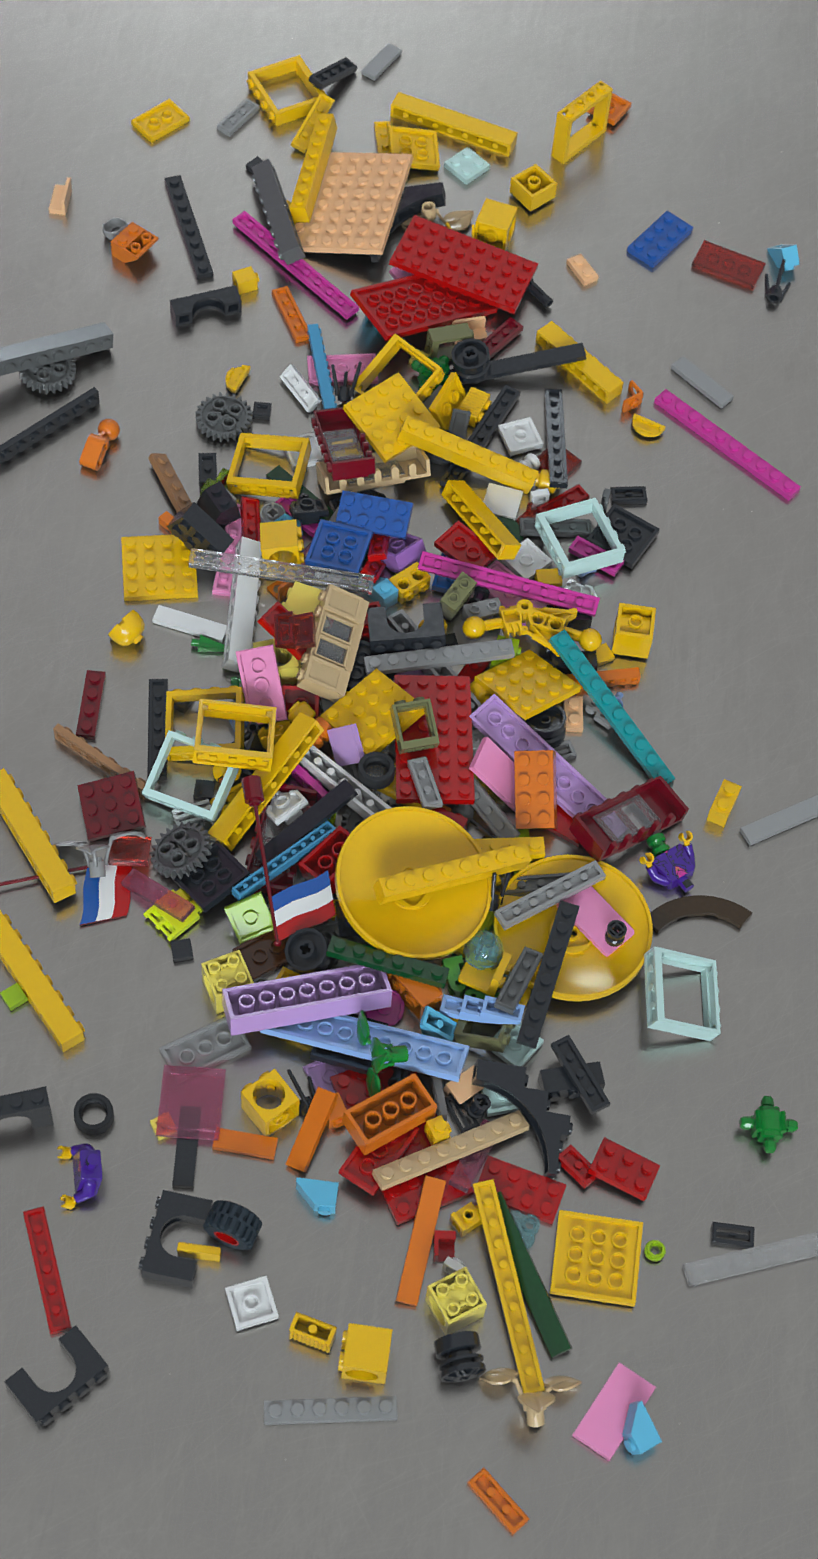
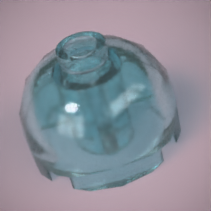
(484, 950)

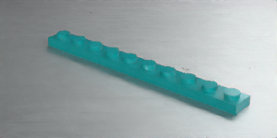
(610, 707)

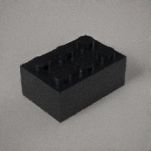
(199, 530)

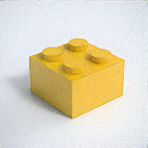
(533, 187)

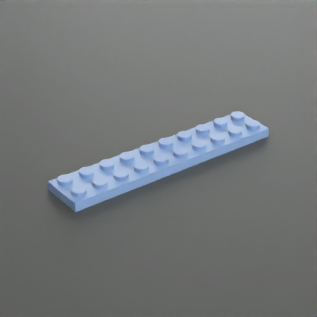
(339, 1034)

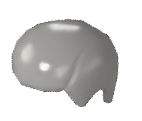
(113, 227)

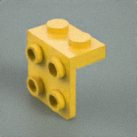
(486, 980)

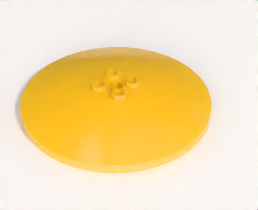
(400, 842)
(584, 970)

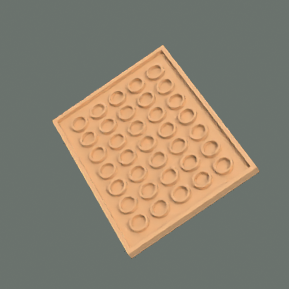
(356, 203)

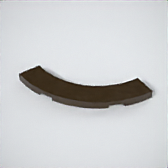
(699, 906)

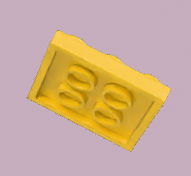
(419, 143)

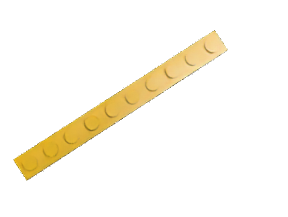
(508, 1287)

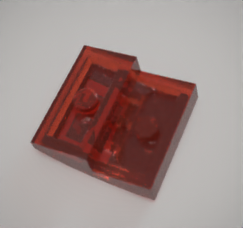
(294, 630)

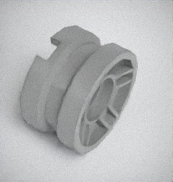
(269, 510)

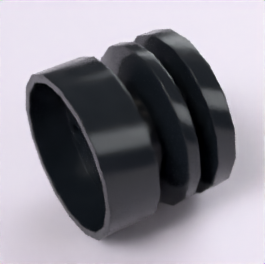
(459, 1356)

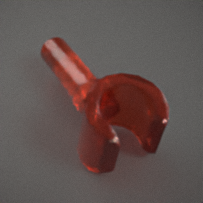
(529, 511)

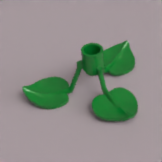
(379, 1054)

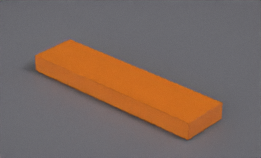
(291, 313)
(311, 1129)

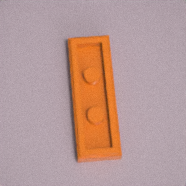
(246, 1144)
(498, 1501)

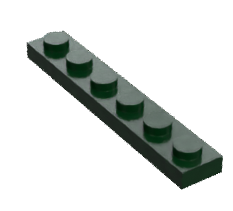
(385, 962)

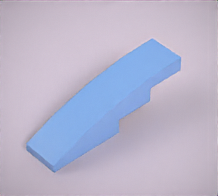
(479, 1010)

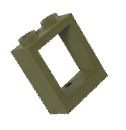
(444, 335)
(457, 595)
(417, 744)
(463, 1036)

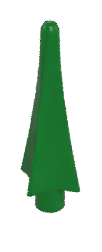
(207, 645)

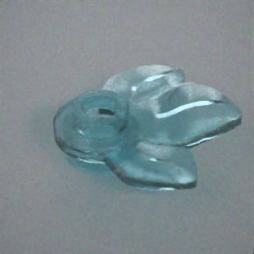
(527, 1234)

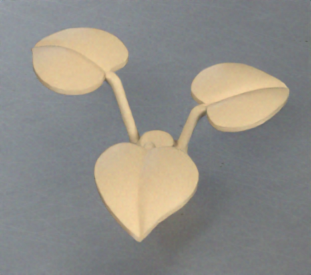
(457, 219)
(532, 1403)

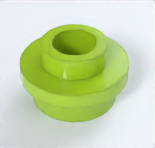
(654, 1244)

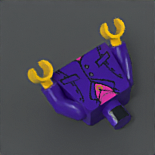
(674, 866)
(87, 1172)

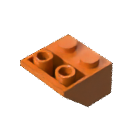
(132, 243)

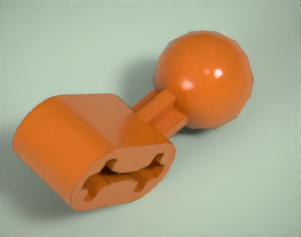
(97, 445)

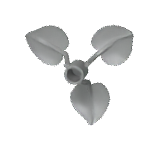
(97, 865)

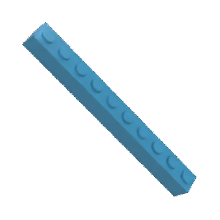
(321, 366)
(282, 861)

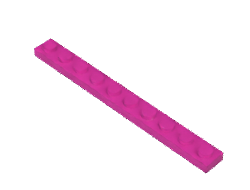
(299, 269)
(727, 444)
(510, 583)

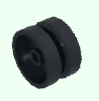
(471, 361)
(550, 725)
(307, 951)

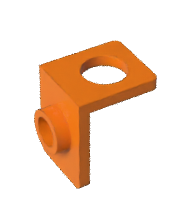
(635, 399)
(282, 590)

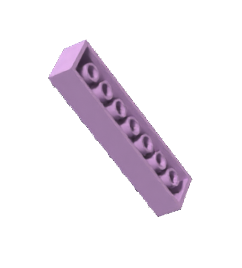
(305, 998)

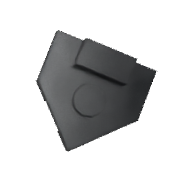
(308, 509)

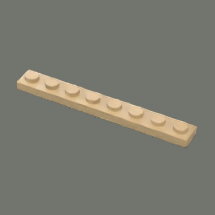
(450, 1150)

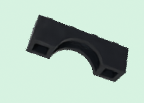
(224, 299)

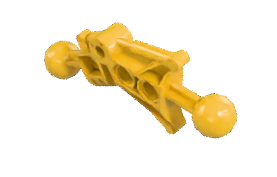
(511, 622)

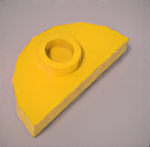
(235, 377)
(646, 427)

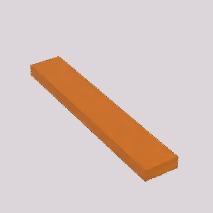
(420, 1241)

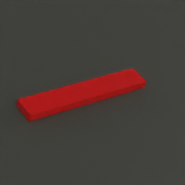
(47, 1270)

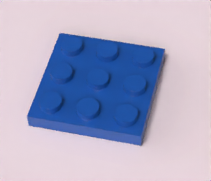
(338, 547)

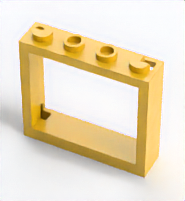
(275, 70)
(566, 147)
(387, 354)
(268, 487)
(185, 753)
(235, 757)

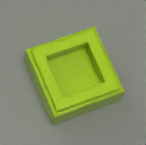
(13, 996)

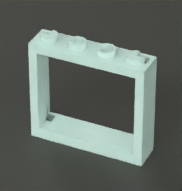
(587, 564)
(221, 796)
(655, 997)

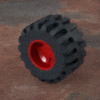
(232, 1225)

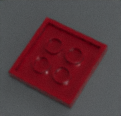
(111, 806)

